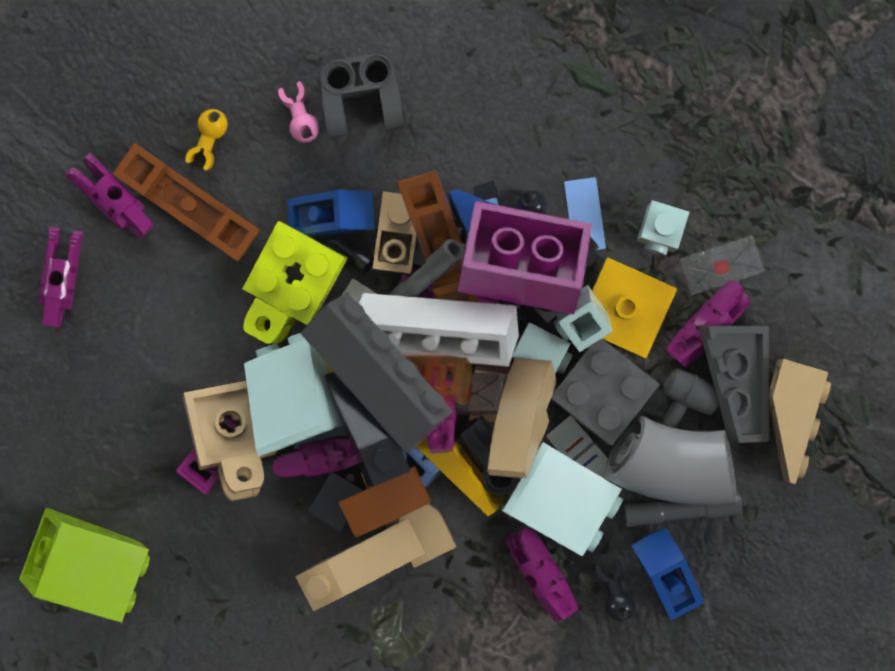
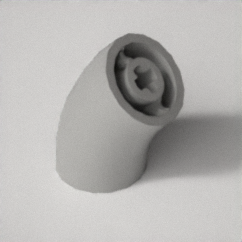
(673, 464)

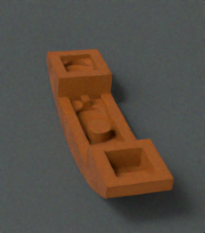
(186, 202)
(434, 226)

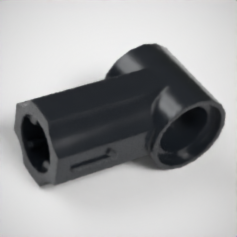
(476, 441)

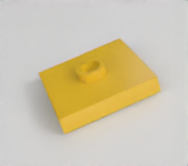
(634, 306)

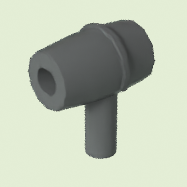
(687, 392)

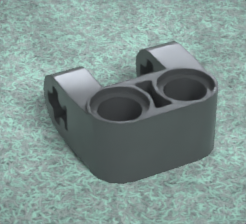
(359, 87)

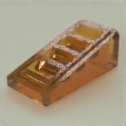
(461, 376)

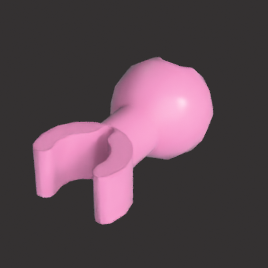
(302, 121)

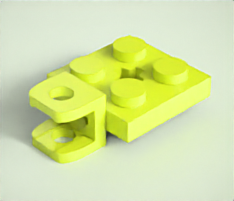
(278, 298)

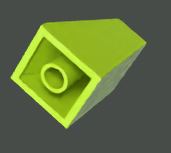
(84, 566)

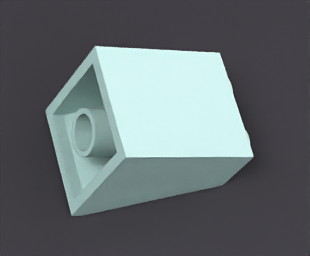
(288, 395)
(563, 500)

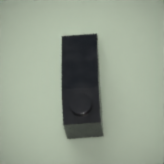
(373, 446)

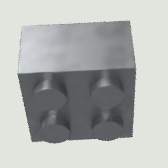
(604, 391)

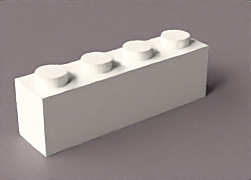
(446, 327)

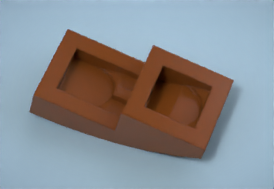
(384, 502)

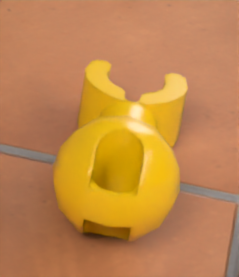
(209, 131)

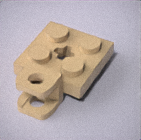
(215, 447)

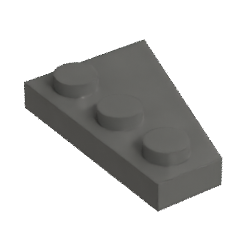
(741, 378)

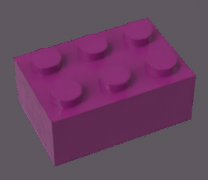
(525, 257)

